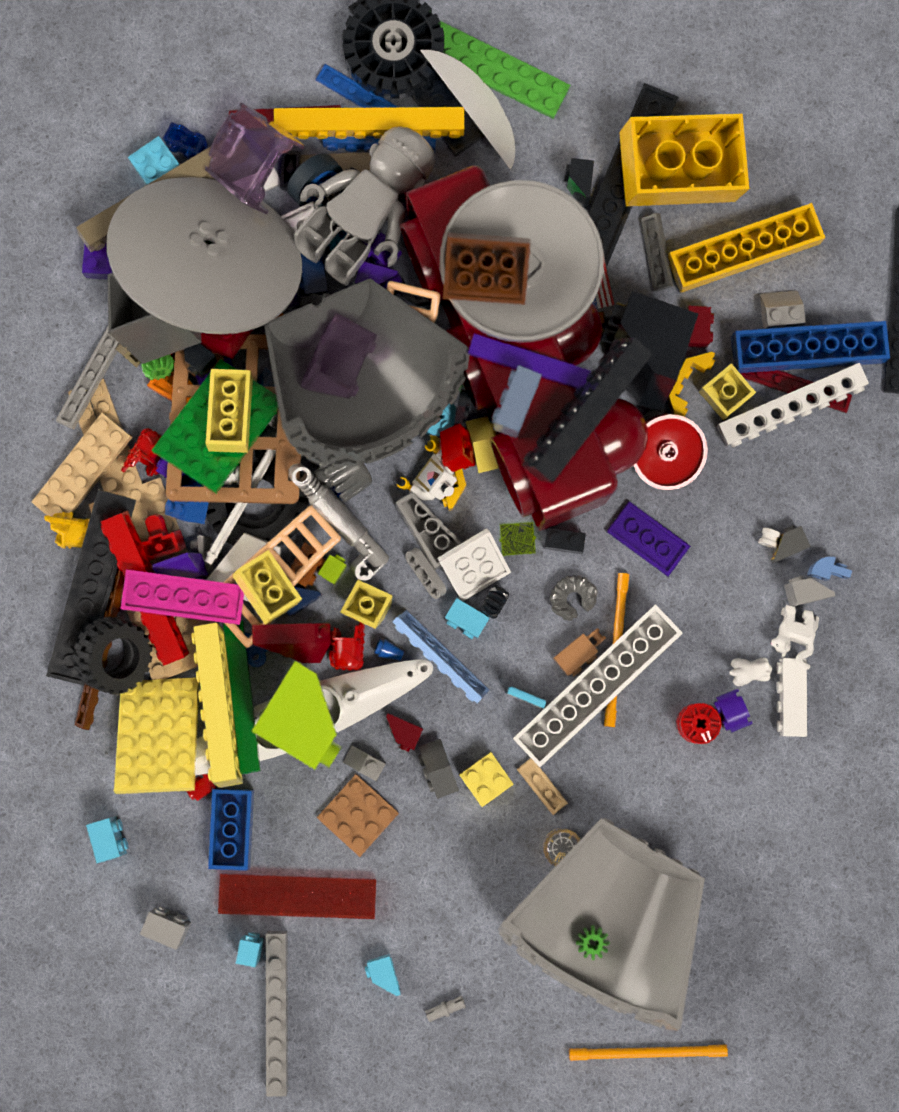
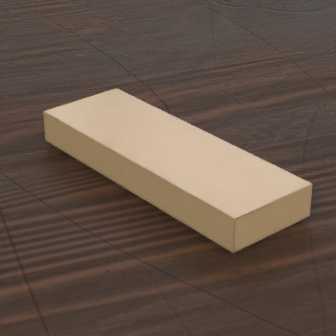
(542, 786)

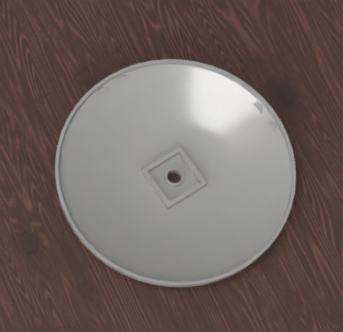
(197, 286)

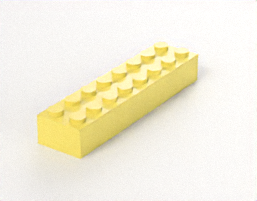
(217, 705)

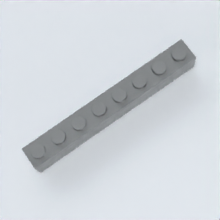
(276, 1013)

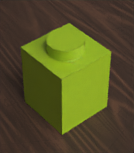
(333, 569)

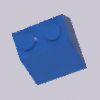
(187, 511)

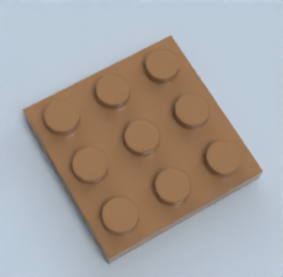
(357, 815)

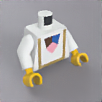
(433, 479)

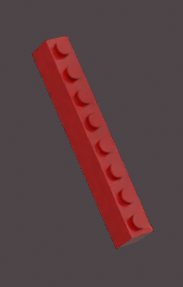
(132, 556)

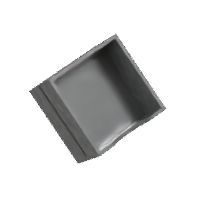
(140, 331)

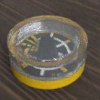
(558, 844)

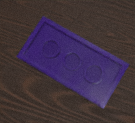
(648, 539)

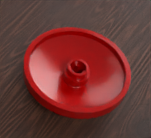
(673, 452)

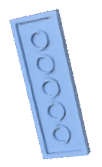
(441, 656)

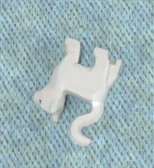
(797, 632)

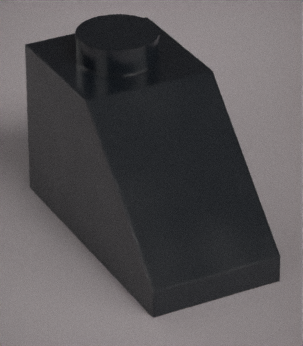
(199, 360)

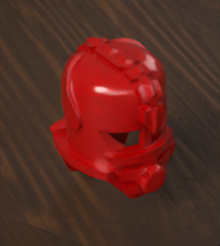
(143, 452)
(347, 652)

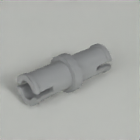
(445, 1008)

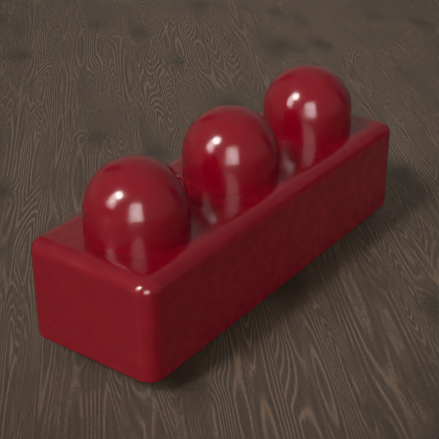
(614, 443)

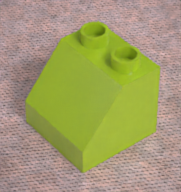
(300, 719)

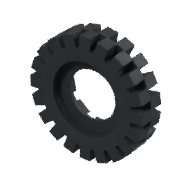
(266, 528)

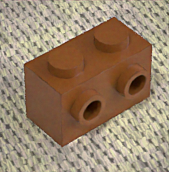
(310, 577)

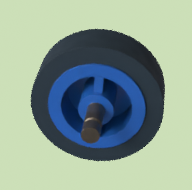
(312, 171)

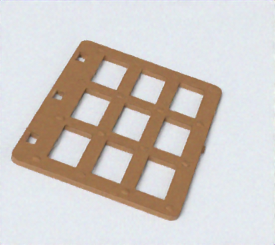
(286, 455)

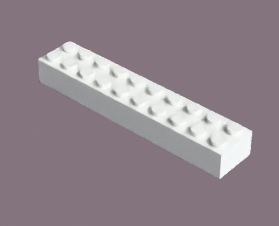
(597, 685)

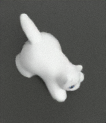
(746, 670)

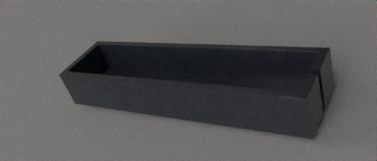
(586, 409)

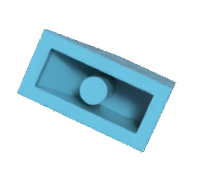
(383, 974)

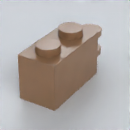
(578, 653)

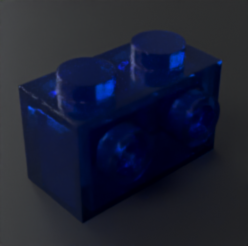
(182, 140)

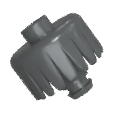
(345, 478)

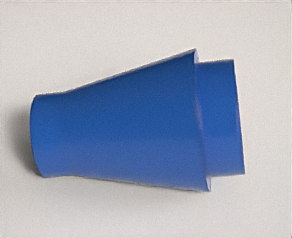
(388, 650)

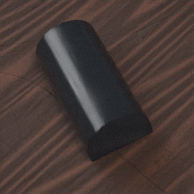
(289, 164)

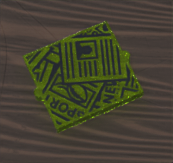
(517, 539)

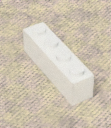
(792, 698)

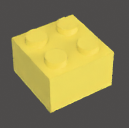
(727, 392)
(486, 779)

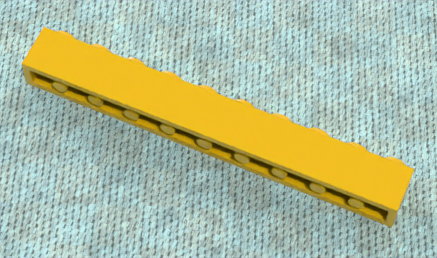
(370, 121)

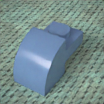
(825, 568)

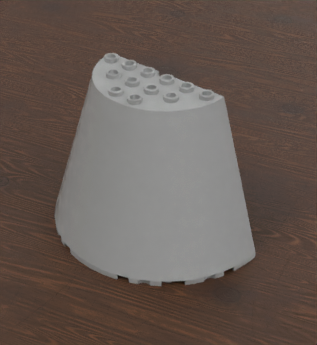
(636, 898)

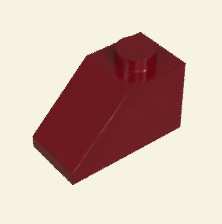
(404, 732)

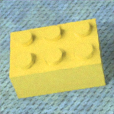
(267, 587)

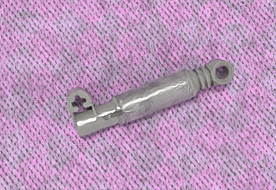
(343, 522)

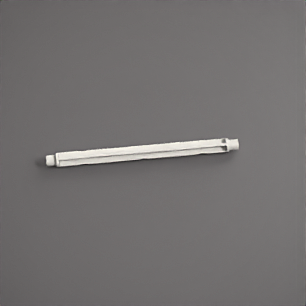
(239, 507)

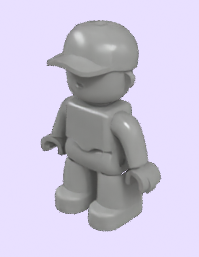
(370, 198)

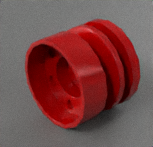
(687, 722)

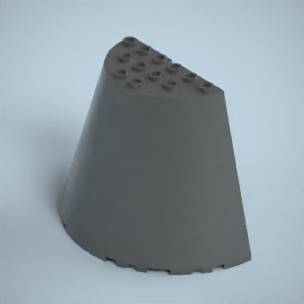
(400, 384)

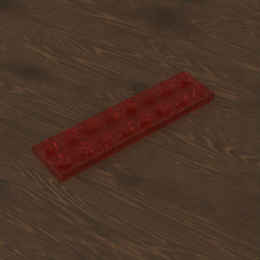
(297, 896)

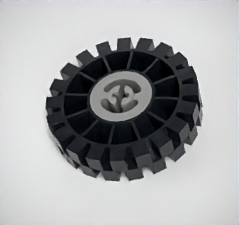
(393, 70)

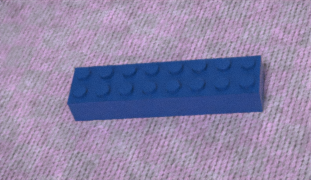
(810, 347)

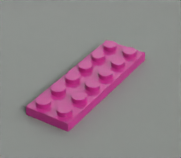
(182, 597)

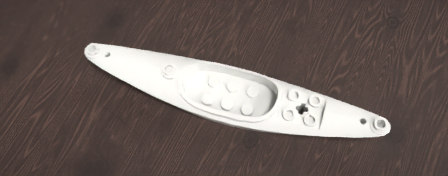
(348, 698)

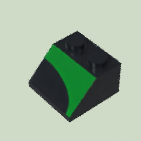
(579, 179)

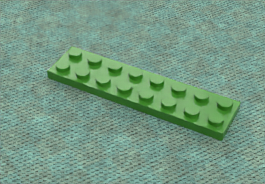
(506, 72)

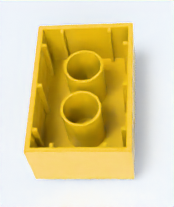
(684, 159)

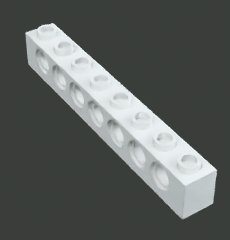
(853, 374)

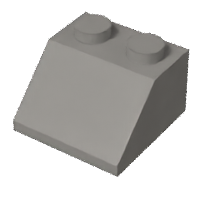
(782, 310)
(804, 591)

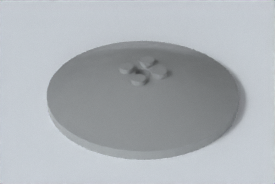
(563, 258)

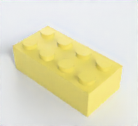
(229, 410)

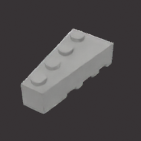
(426, 529)

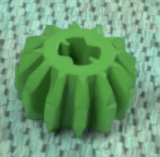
(158, 368)
(590, 949)

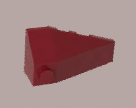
(297, 641)

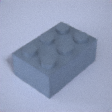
(516, 401)

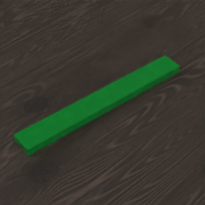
(242, 702)

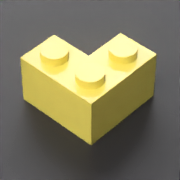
(480, 433)

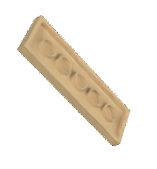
(82, 467)

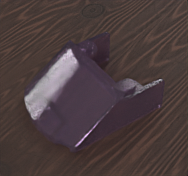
(247, 153)

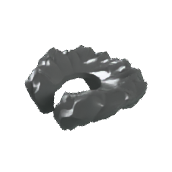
(568, 585)

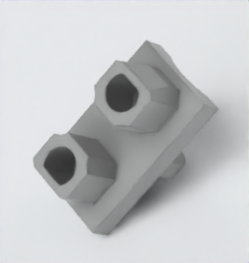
(203, 545)

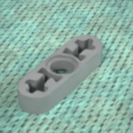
(420, 564)

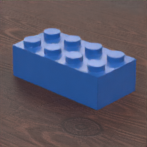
(231, 829)

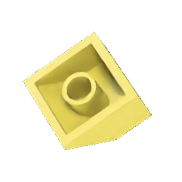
(367, 604)

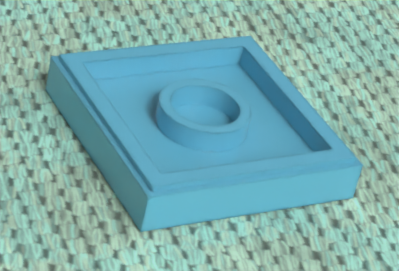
(526, 697)

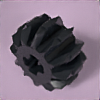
(494, 601)

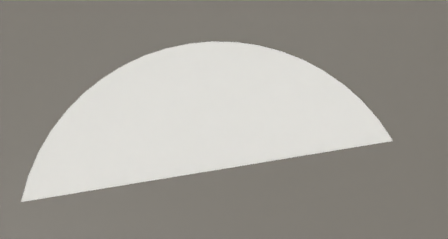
(477, 101)

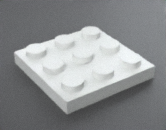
(474, 565)

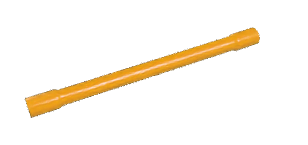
(622, 589)
(649, 1052)

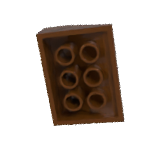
(486, 268)

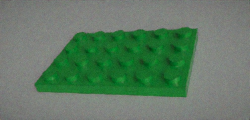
(185, 439)

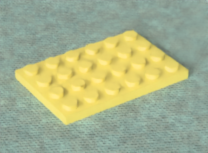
(157, 737)

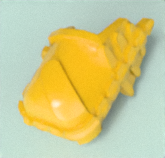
(69, 529)

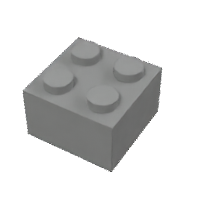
(165, 927)

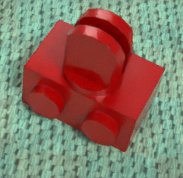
(456, 448)
(160, 540)

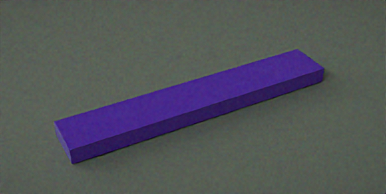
(513, 356)

